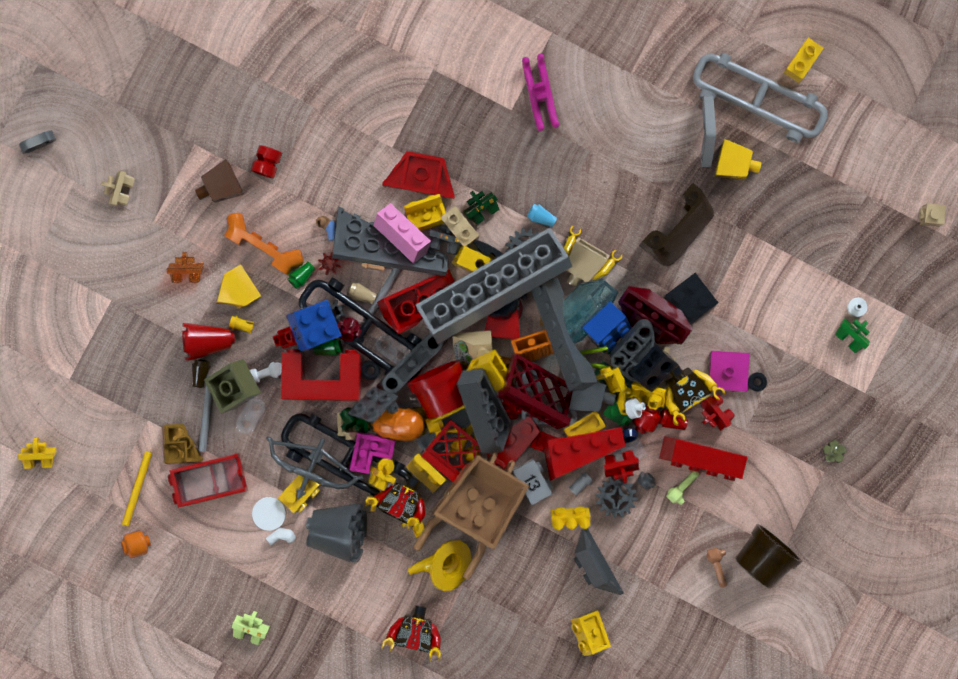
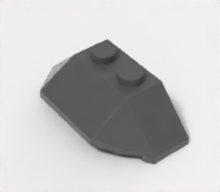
(593, 562)

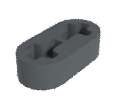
(37, 141)

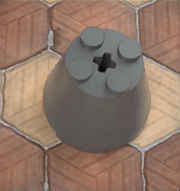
(338, 531)

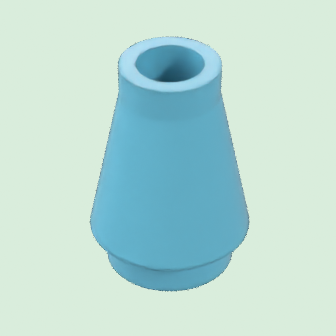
(541, 215)

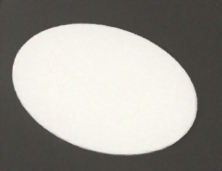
(268, 513)

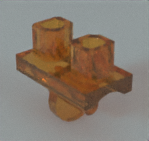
(185, 265)

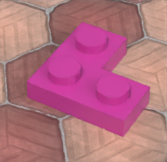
(368, 446)

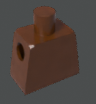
(220, 183)

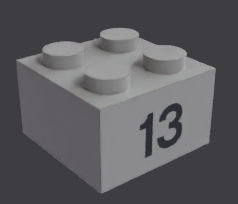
(531, 475)

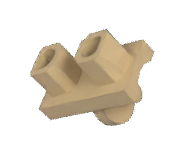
(121, 180)

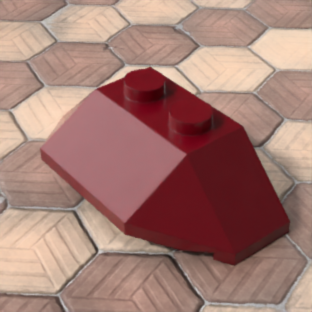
(667, 320)

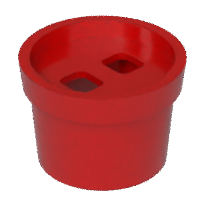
(438, 389)

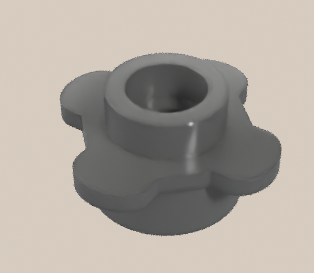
(646, 480)

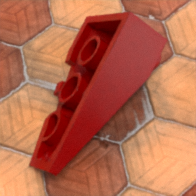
(401, 308)

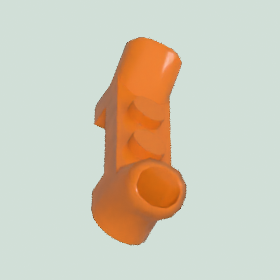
(282, 261)

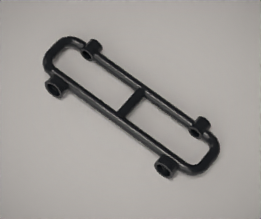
(334, 288)
(297, 453)

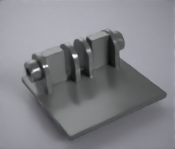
(374, 405)

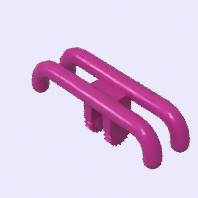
(540, 92)

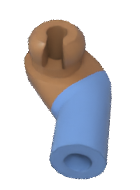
(328, 225)

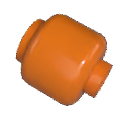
(135, 544)

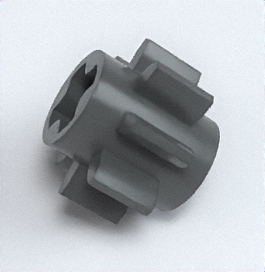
(338, 308)

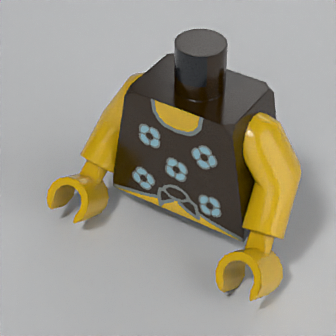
(687, 389)

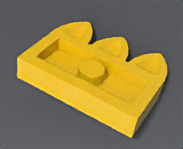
(570, 518)

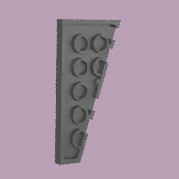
(363, 243)

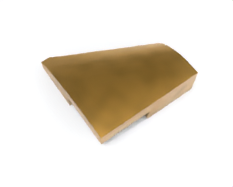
(178, 445)

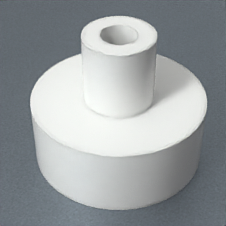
(852, 307)
(634, 408)

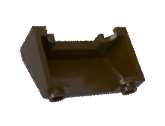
(669, 248)

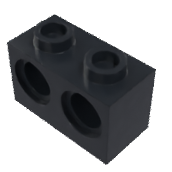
(653, 368)

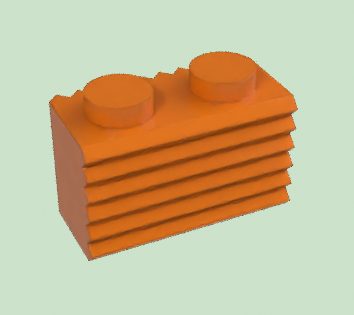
(533, 346)

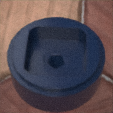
(630, 435)

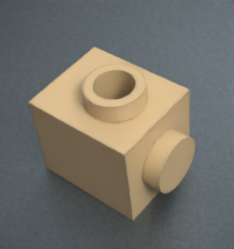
(932, 215)

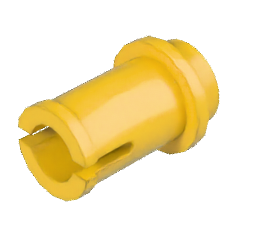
(241, 324)

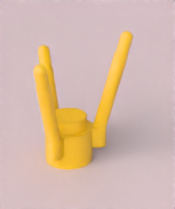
(436, 424)

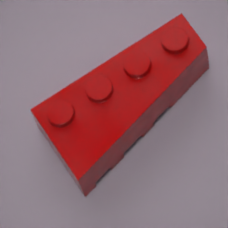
(576, 451)
(703, 457)

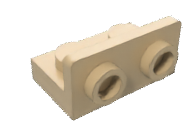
(460, 226)

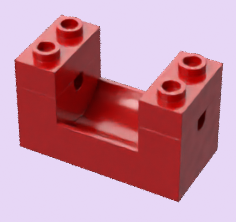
(296, 388)

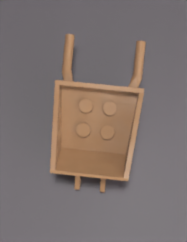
(479, 505)

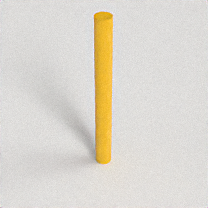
(137, 488)

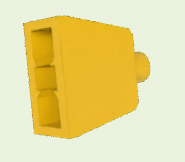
(735, 161)
(467, 258)
(493, 367)

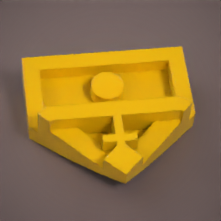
(237, 288)

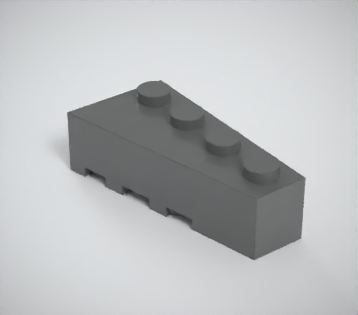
(484, 411)

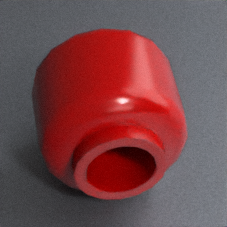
(648, 421)

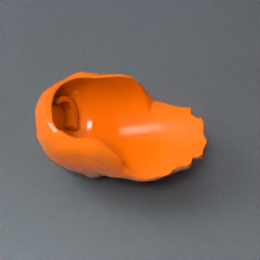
(400, 426)

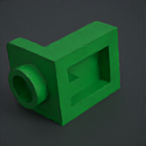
(613, 413)

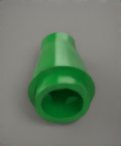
(300, 276)
(330, 347)

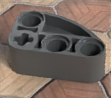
(632, 355)

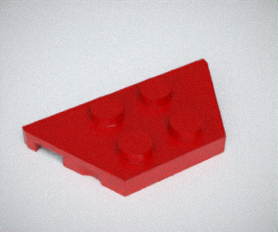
(421, 174)

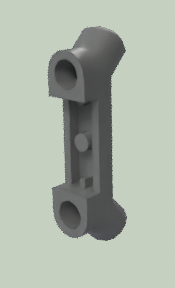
(410, 364)

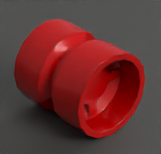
(266, 161)

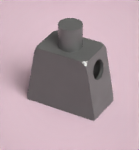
(592, 398)

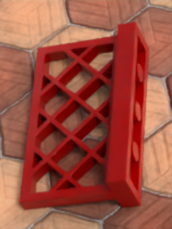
(443, 465)

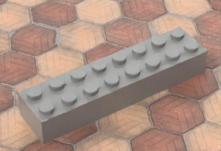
(494, 285)

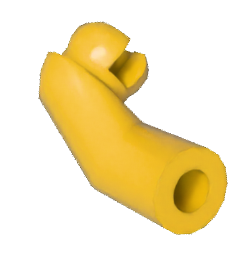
(622, 400)

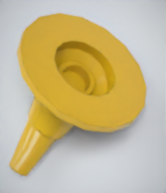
(446, 565)

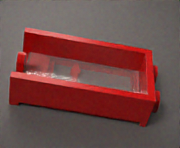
(207, 480)

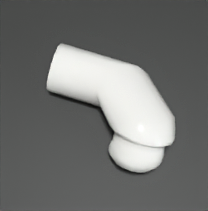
(282, 534)

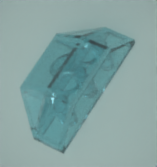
(584, 304)

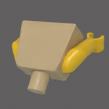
(587, 260)

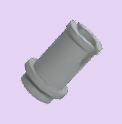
(580, 483)

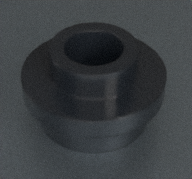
(365, 366)
(763, 381)

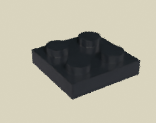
(692, 298)

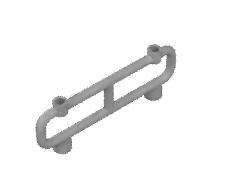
(794, 131)

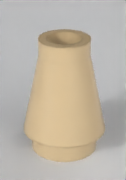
(360, 293)

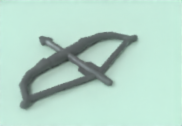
(315, 456)

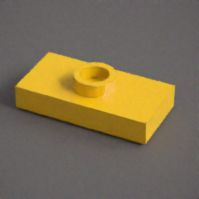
(588, 424)

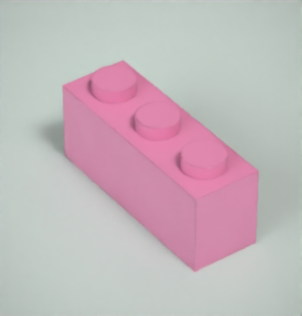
(402, 233)

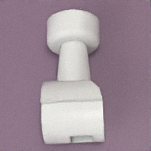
(274, 370)

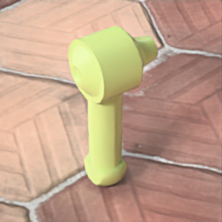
(675, 494)

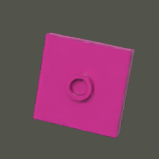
(730, 370)

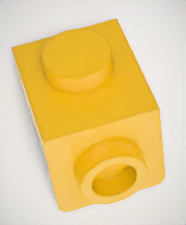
(613, 378)

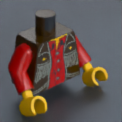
(401, 503)
(415, 633)

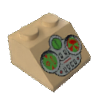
(470, 346)

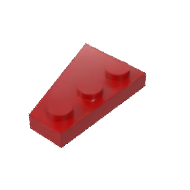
(518, 440)

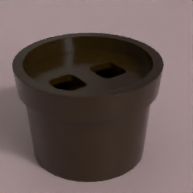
(767, 557)

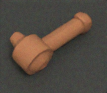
(714, 556)

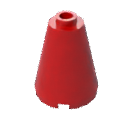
(205, 340)

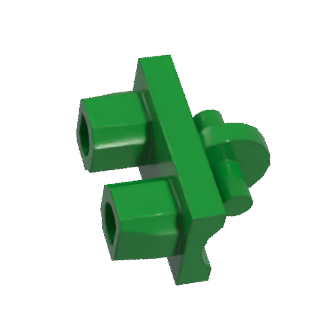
(860, 340)

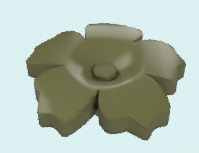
(834, 451)

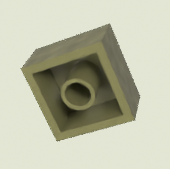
(232, 386)

